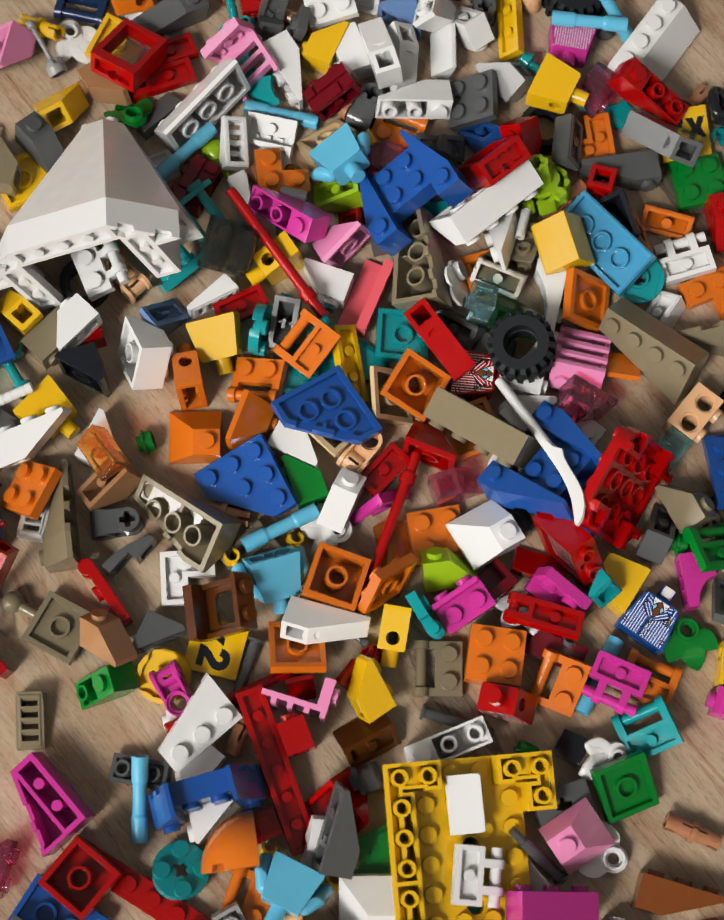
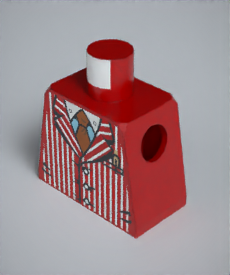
(479, 380)
(503, 702)

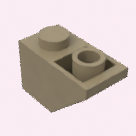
(9, 171)

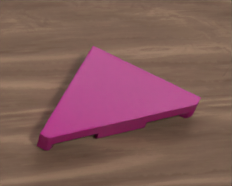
(375, 506)

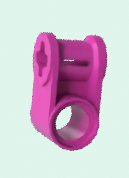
(171, 686)

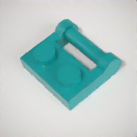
(654, 737)

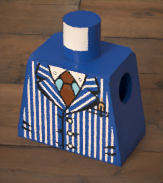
(650, 619)

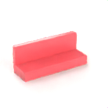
(367, 296)

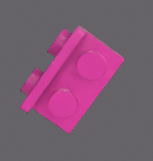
(555, 588)
(463, 603)

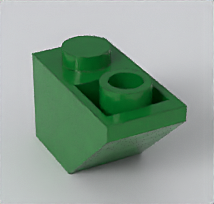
(305, 481)
(107, 685)

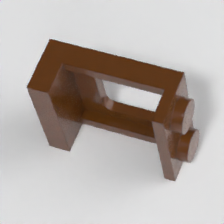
(203, 608)

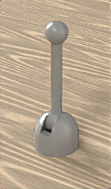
(54, 65)

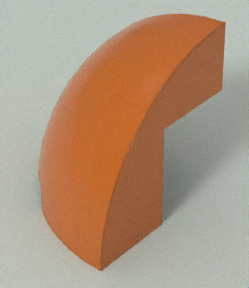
(231, 845)

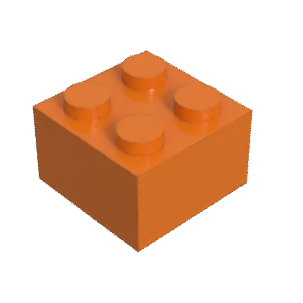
(335, 577)
(494, 655)

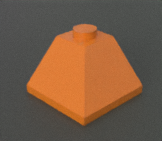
(414, 383)
(250, 419)
(195, 437)

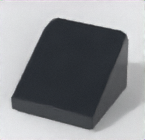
(570, 747)

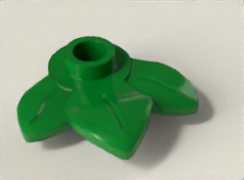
(133, 115)
(691, 647)

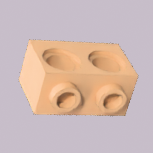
(690, 412)

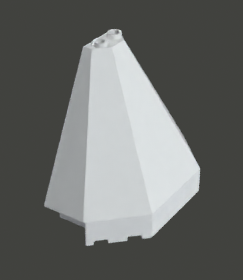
(91, 196)

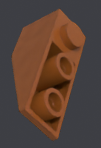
(667, 897)

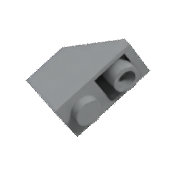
(512, 79)

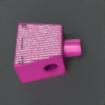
(571, 44)

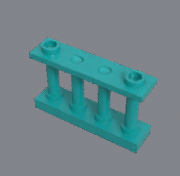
(189, 260)

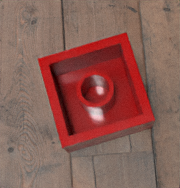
(80, 878)

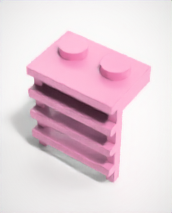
(235, 42)
(579, 354)
(328, 699)

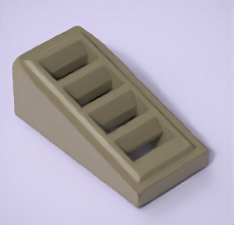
(21, 709)

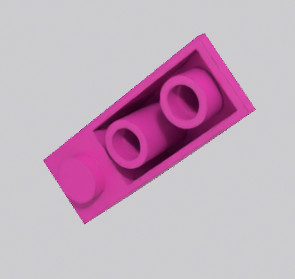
(290, 214)

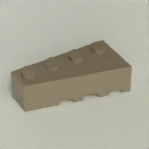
(420, 266)
(654, 348)
(480, 428)

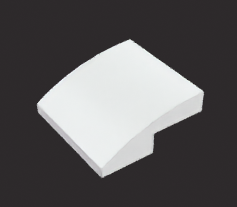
(271, 132)

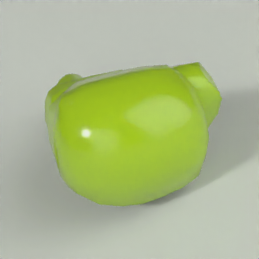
(211, 151)

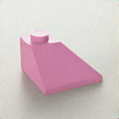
(15, 44)
(341, 243)
(577, 836)

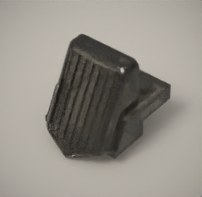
(228, 246)

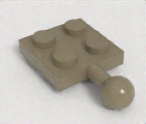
(53, 625)

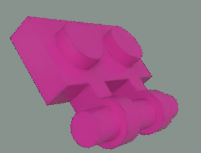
(620, 675)

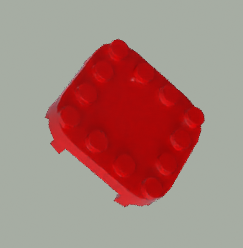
(624, 485)

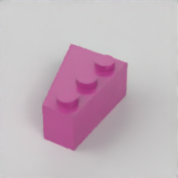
(50, 802)
(551, 903)

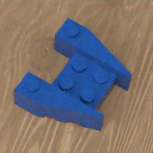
(406, 187)
(539, 483)
(215, 786)

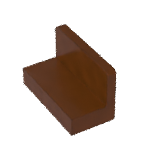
(366, 741)

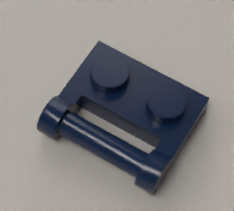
(61, 11)

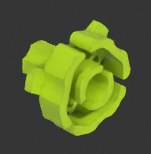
(552, 178)

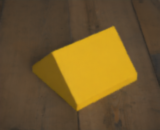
(562, 243)

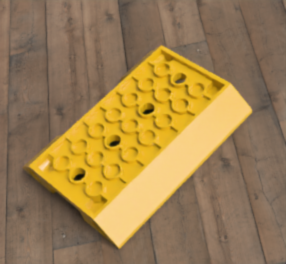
(421, 836)

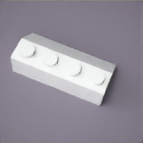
(659, 38)
(204, 104)
(487, 205)

